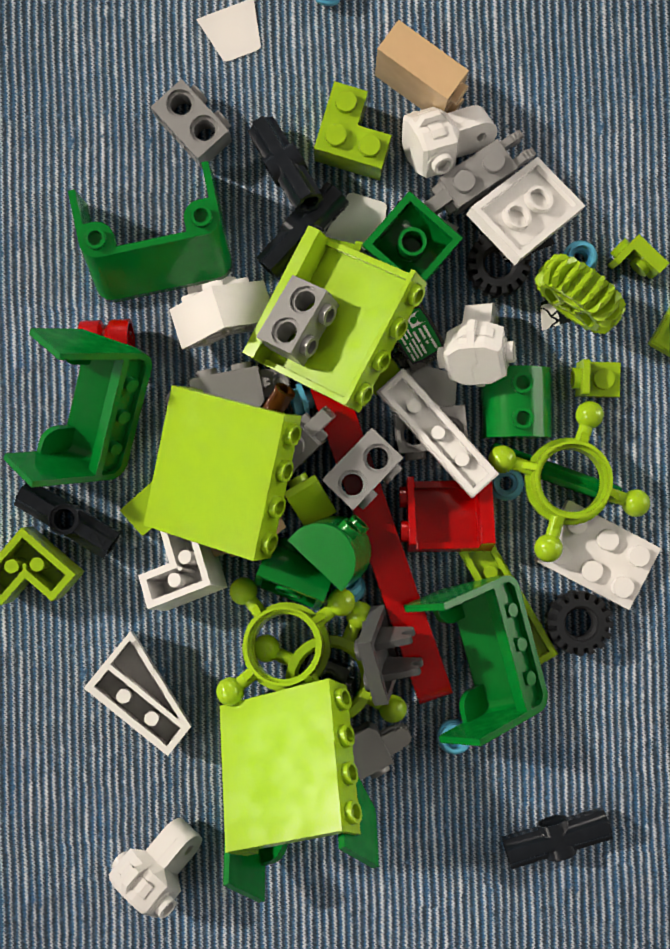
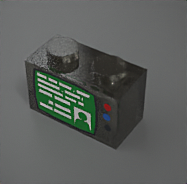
(419, 344)

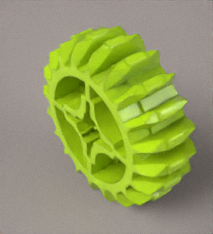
(580, 293)

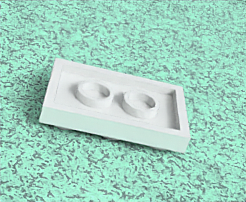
(525, 210)
(604, 558)

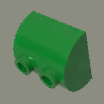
(413, 238)
(518, 404)
(336, 548)
(292, 577)

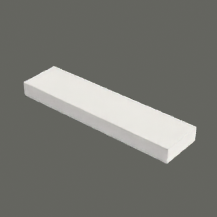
(437, 433)

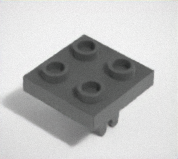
(380, 657)

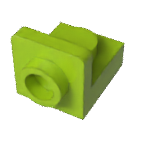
(643, 257)
(596, 379)

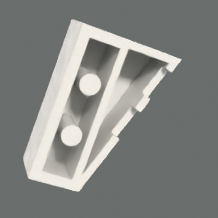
(139, 695)

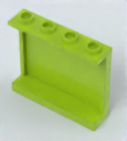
(369, 320)
(222, 473)
(288, 767)

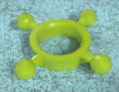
(549, 546)
(244, 592)
(268, 649)

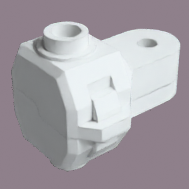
(437, 138)
(477, 348)
(150, 876)

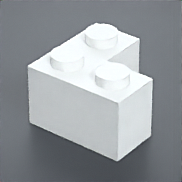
(219, 311)
(187, 576)

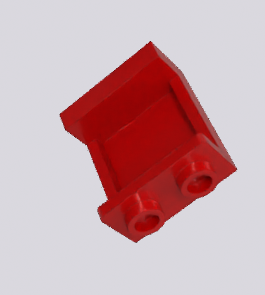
(446, 517)

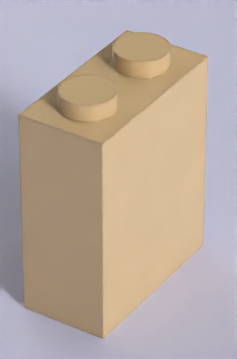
(420, 70)

